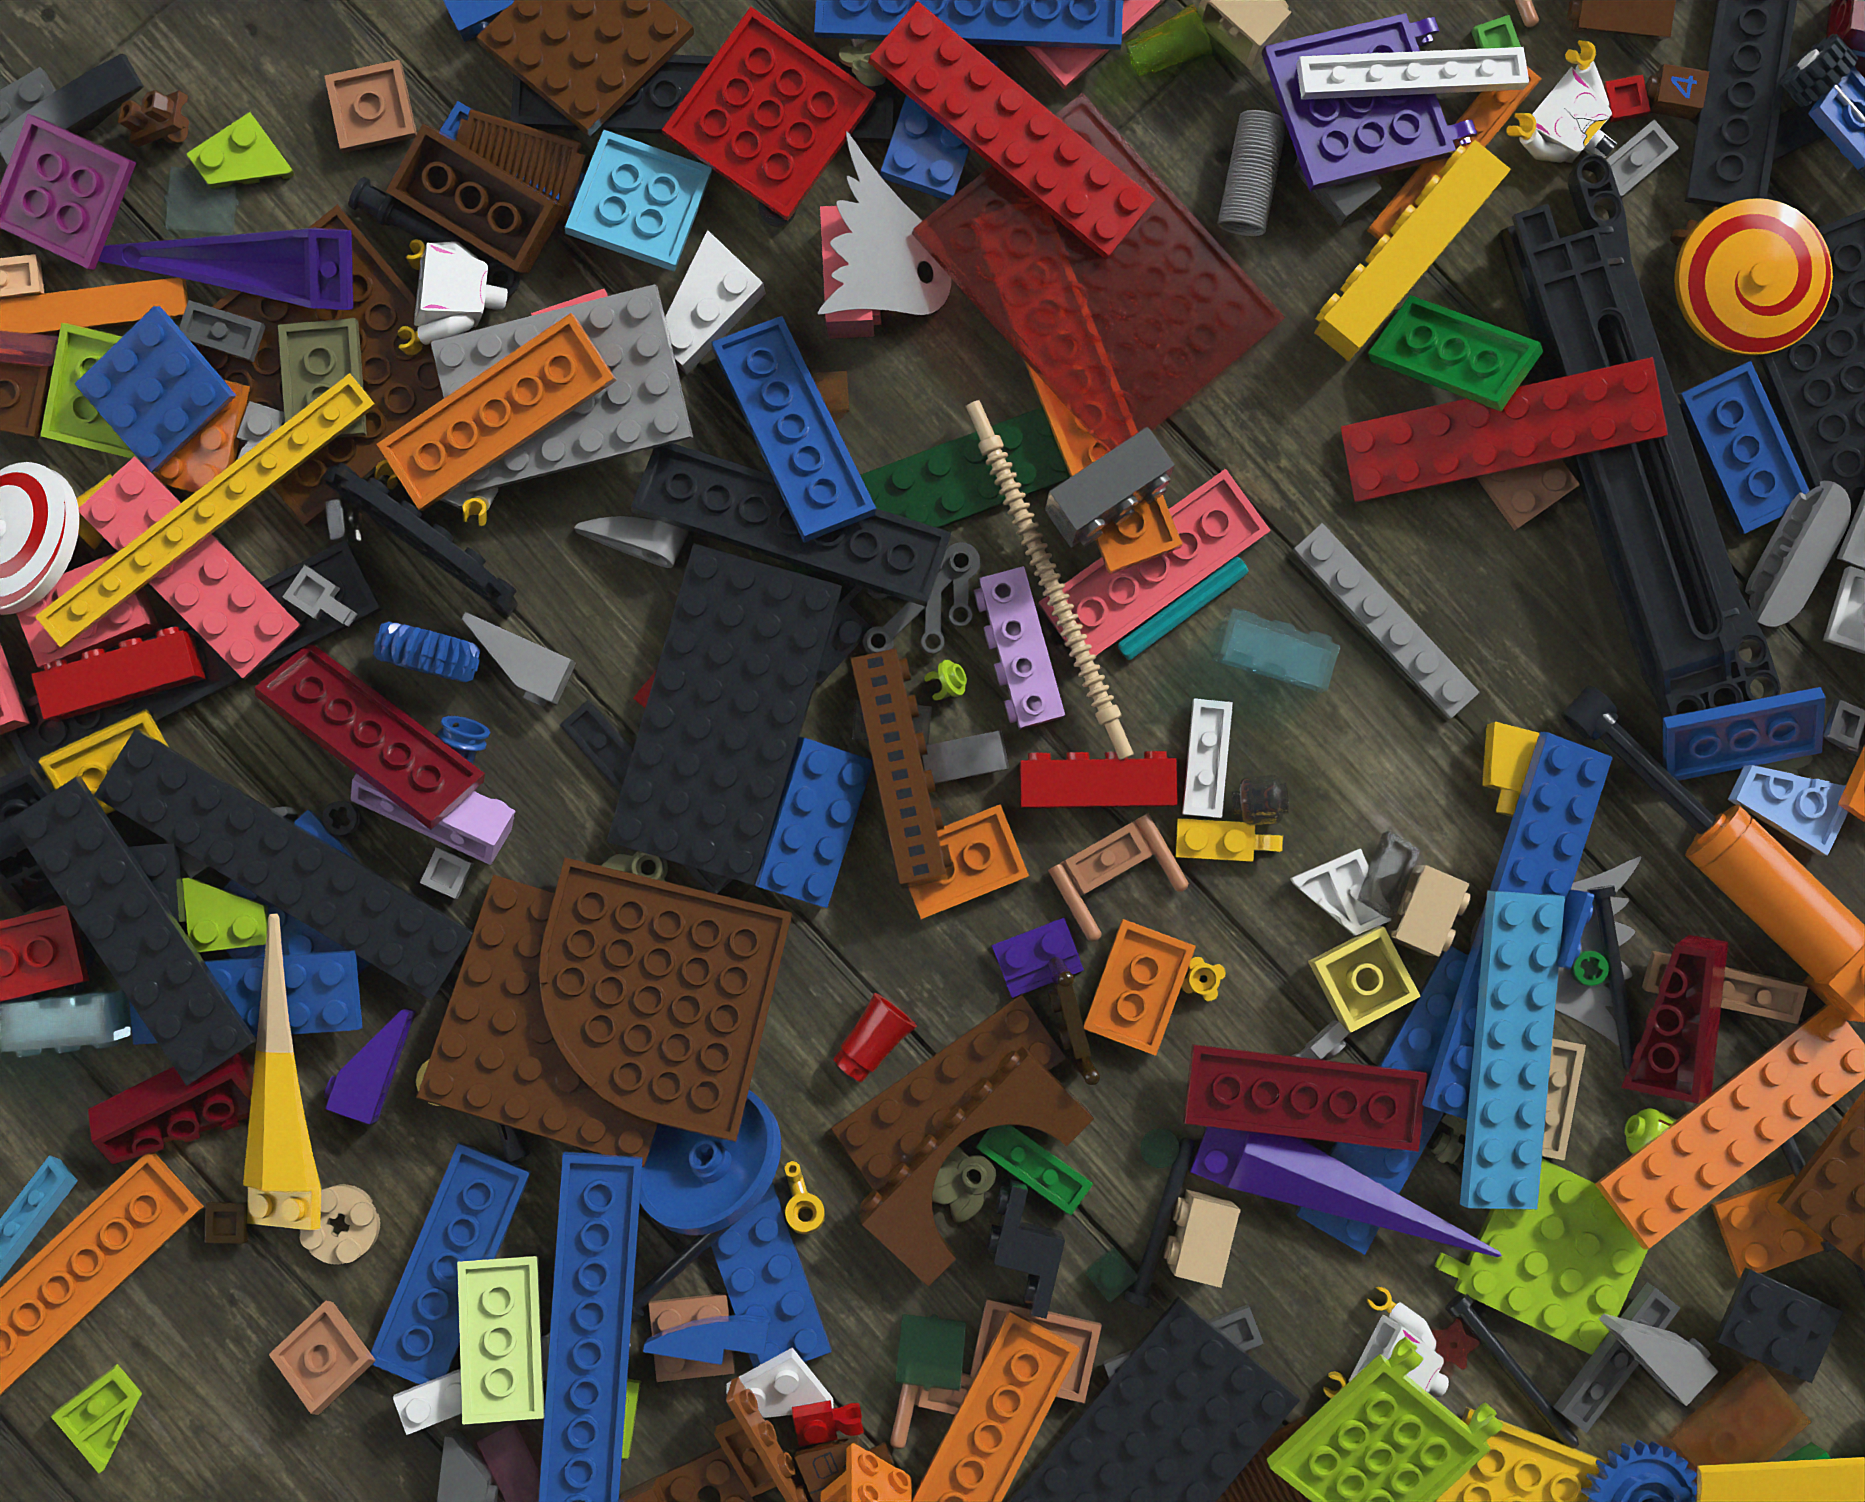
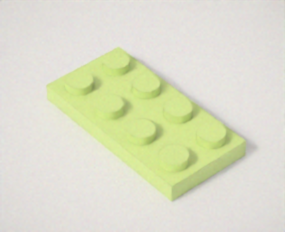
(500, 1340)

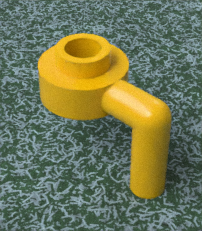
(802, 1200)

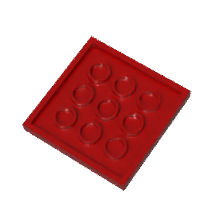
(769, 113)

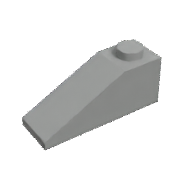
(527, 664)
(1672, 1361)

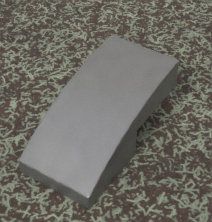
(1846, 727)
(966, 757)

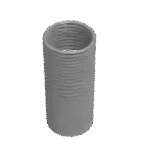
(1252, 182)

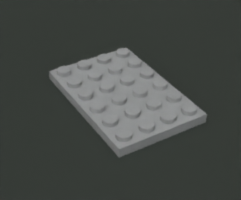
(627, 417)

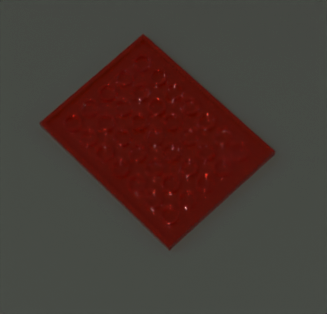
(1112, 335)

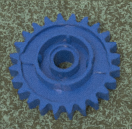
(1642, 1474)

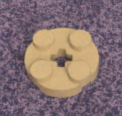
(349, 1244)

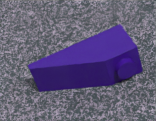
(366, 1078)

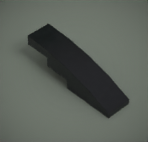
(81, 102)

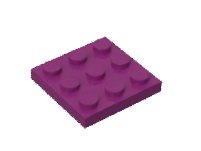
(62, 191)

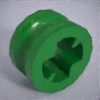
(1600, 963)

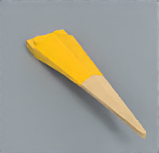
(279, 1154)

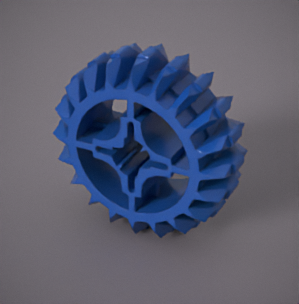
(426, 651)

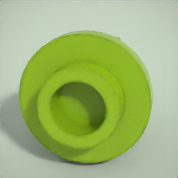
(952, 679)

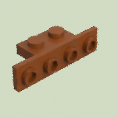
(754, 1448)

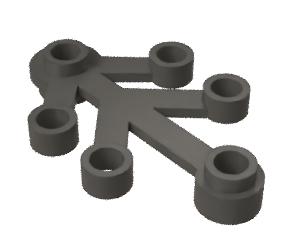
(933, 610)

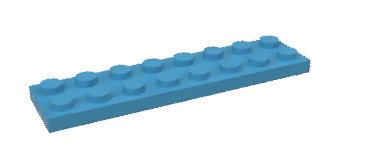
(1512, 1050)

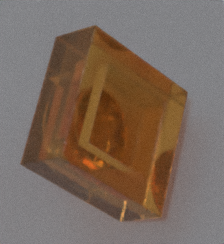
(833, 389)

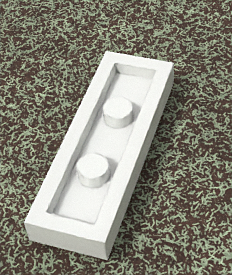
(1207, 758)

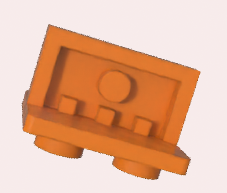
(868, 1480)

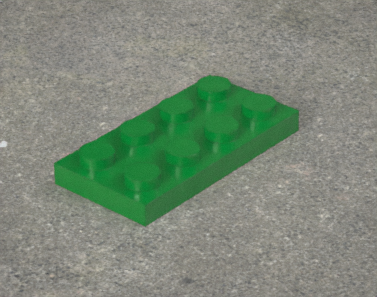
(1455, 352)

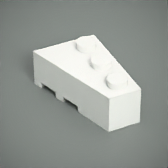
(709, 301)

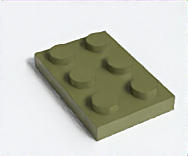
(317, 358)

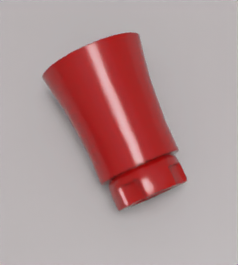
(873, 1038)

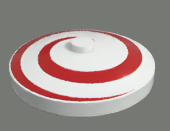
(35, 533)

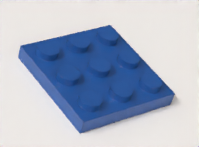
(155, 389)

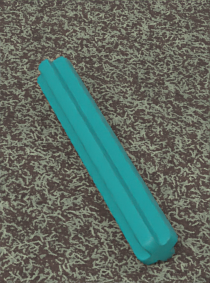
(1183, 608)

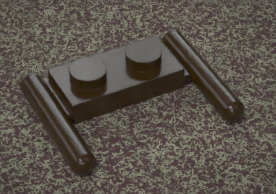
(1073, 1032)

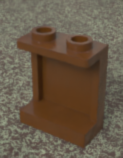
(1628, 17)

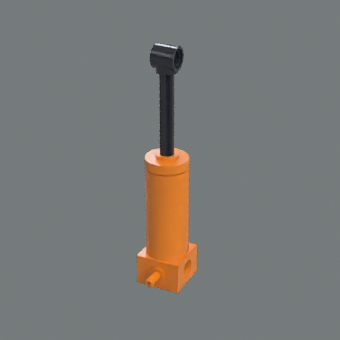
(1750, 870)

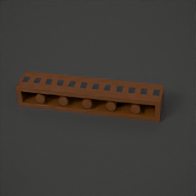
(899, 768)

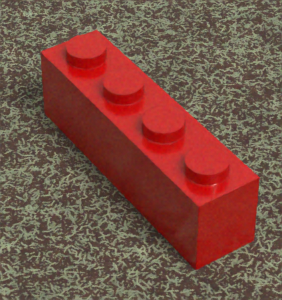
(118, 675)
(1098, 782)

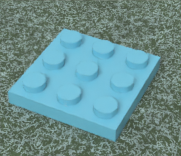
(638, 200)

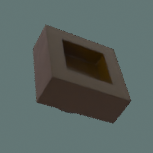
(226, 1222)

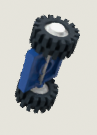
(1831, 80)

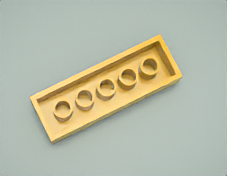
(1416, 243)

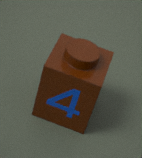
(1677, 91)

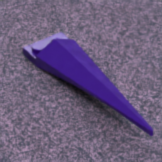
(286, 265)
(1307, 1177)

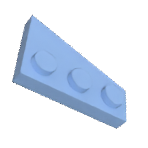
(1793, 805)

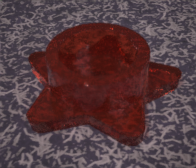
(1456, 1334)

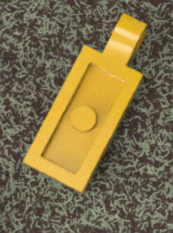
(1221, 840)

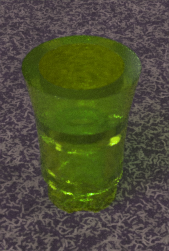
(1169, 42)

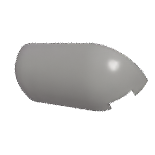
(1798, 553)

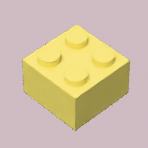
(1364, 978)

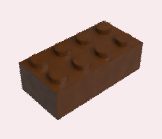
(475, 199)

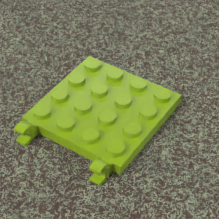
(1557, 1261)
(1383, 1439)

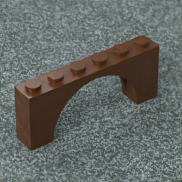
(1015, 1095)

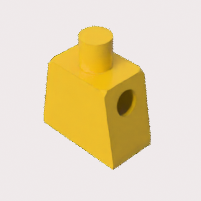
(1507, 762)

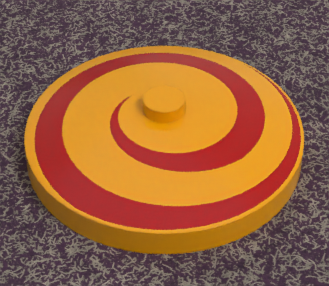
(1753, 277)

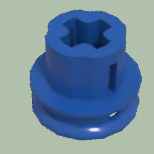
(465, 738)

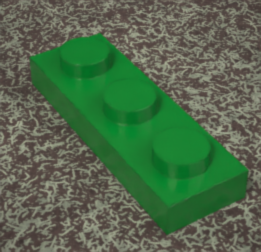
(1035, 1166)

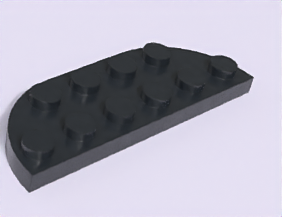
(431, 542)

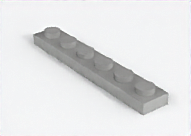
(1385, 621)

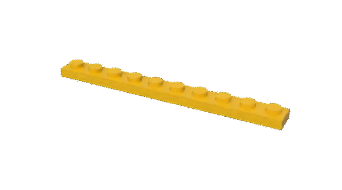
(205, 511)

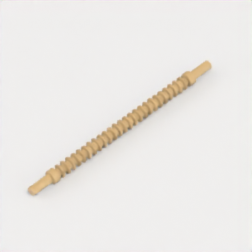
(991, 446)

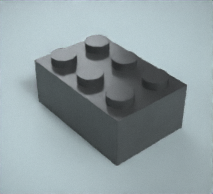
(1110, 488)

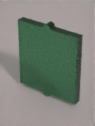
(930, 1352)

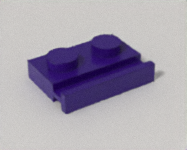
(1027, 956)

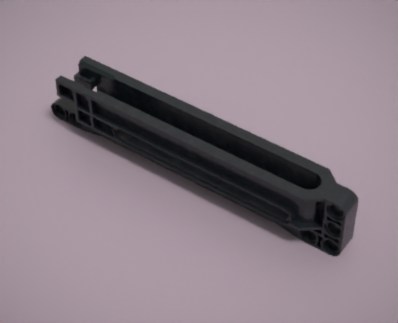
(1568, 297)

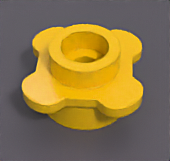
(1213, 973)

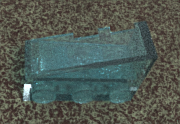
(1276, 650)
(64, 1022)

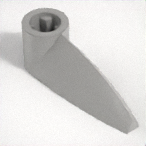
(638, 537)

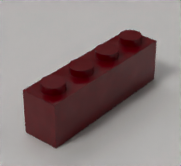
(1683, 1025)
(168, 1110)

